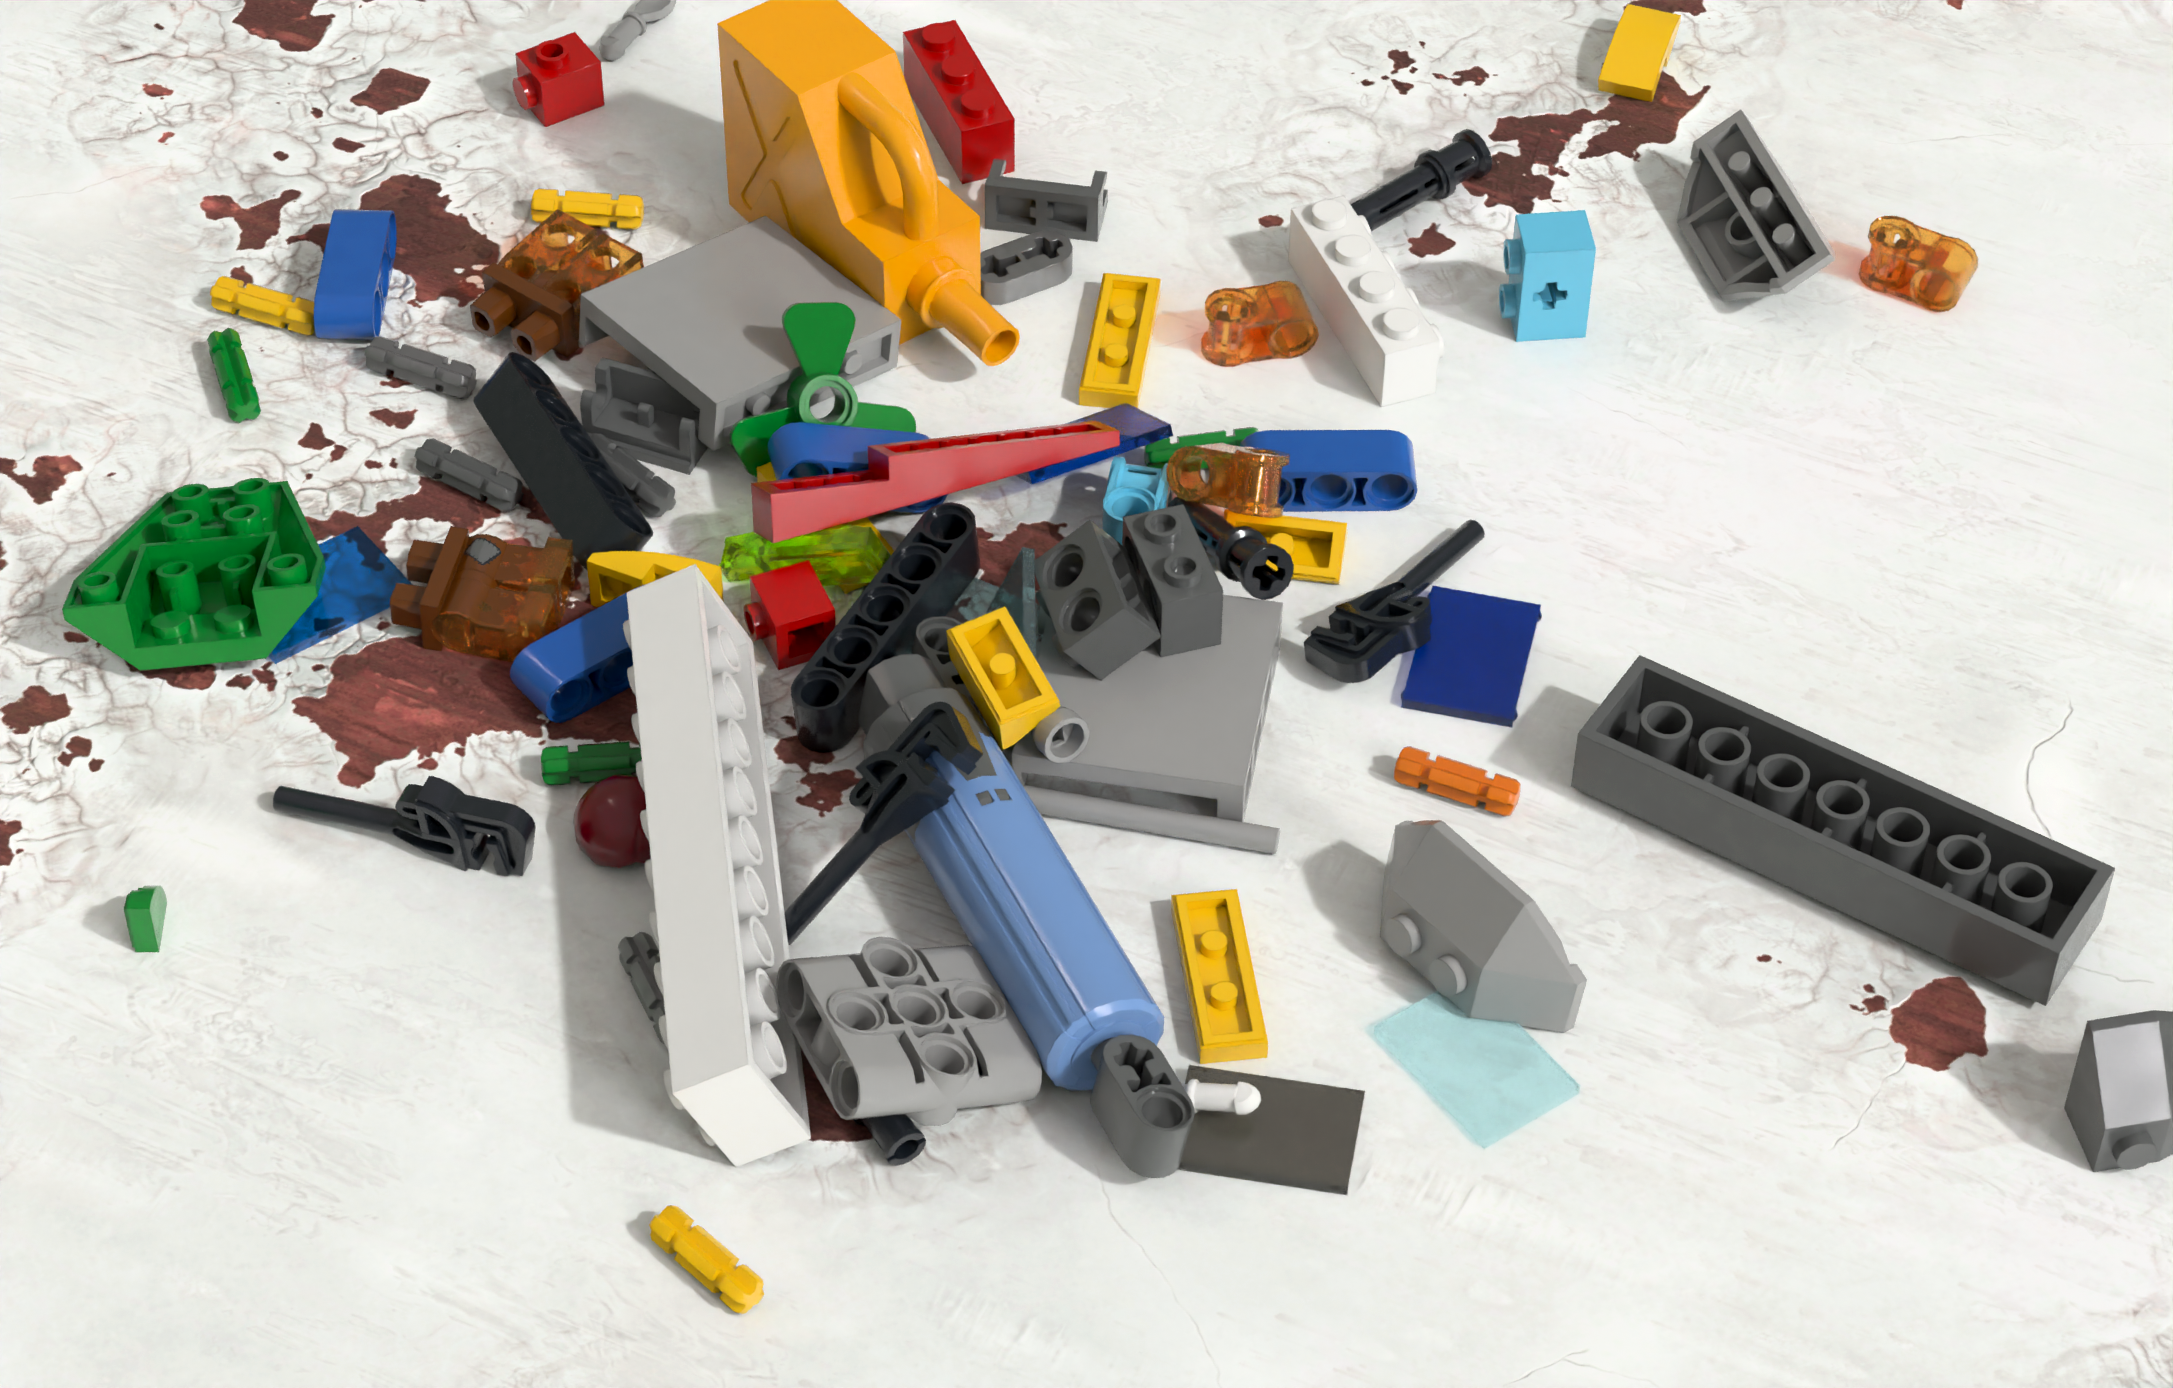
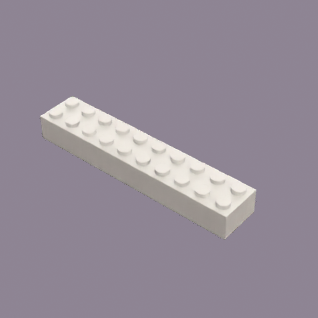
(713, 869)

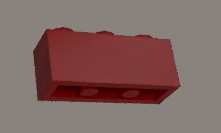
(958, 100)

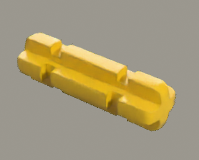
(589, 207)
(263, 305)
(706, 1259)

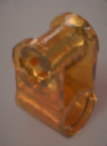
(1919, 266)
(1261, 321)
(1239, 477)

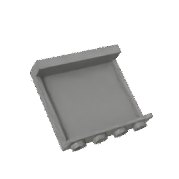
(716, 325)
(1170, 720)

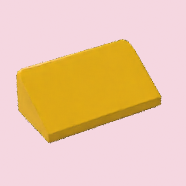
(1313, 544)
(1001, 675)

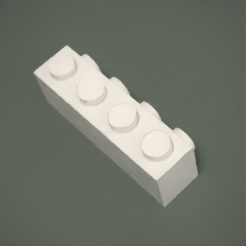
(1364, 300)

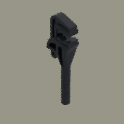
(1388, 619)
(894, 795)
(433, 819)

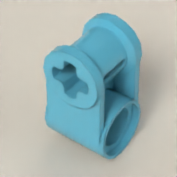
(1132, 491)

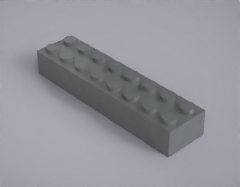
(1843, 828)

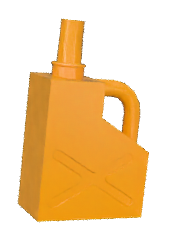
(840, 162)

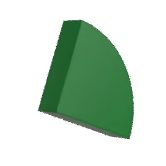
(145, 917)

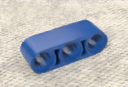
(355, 274)
(825, 449)
(1342, 469)
(577, 663)

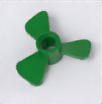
(819, 340)

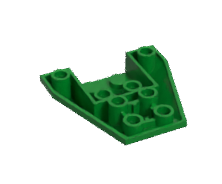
(202, 578)

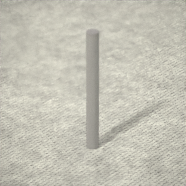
(1154, 820)

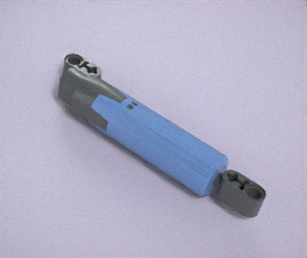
(1034, 919)

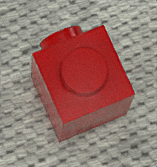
(558, 79)
(789, 613)

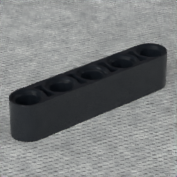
(559, 461)
(914, 584)

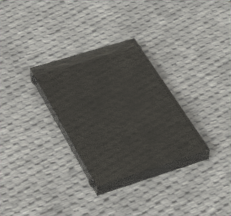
(1294, 1138)

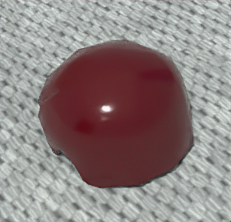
(610, 822)

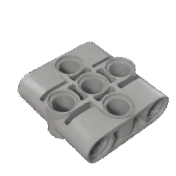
(908, 1031)

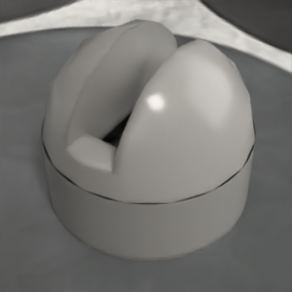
(1070, 731)

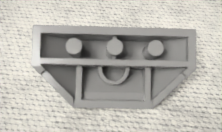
(1747, 216)
(1475, 931)

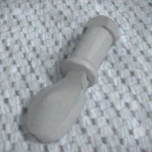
(632, 26)

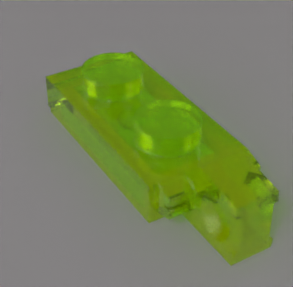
(837, 555)

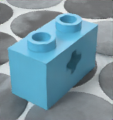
(1548, 275)

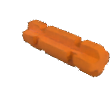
(1457, 781)

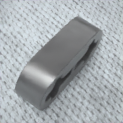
(1025, 266)

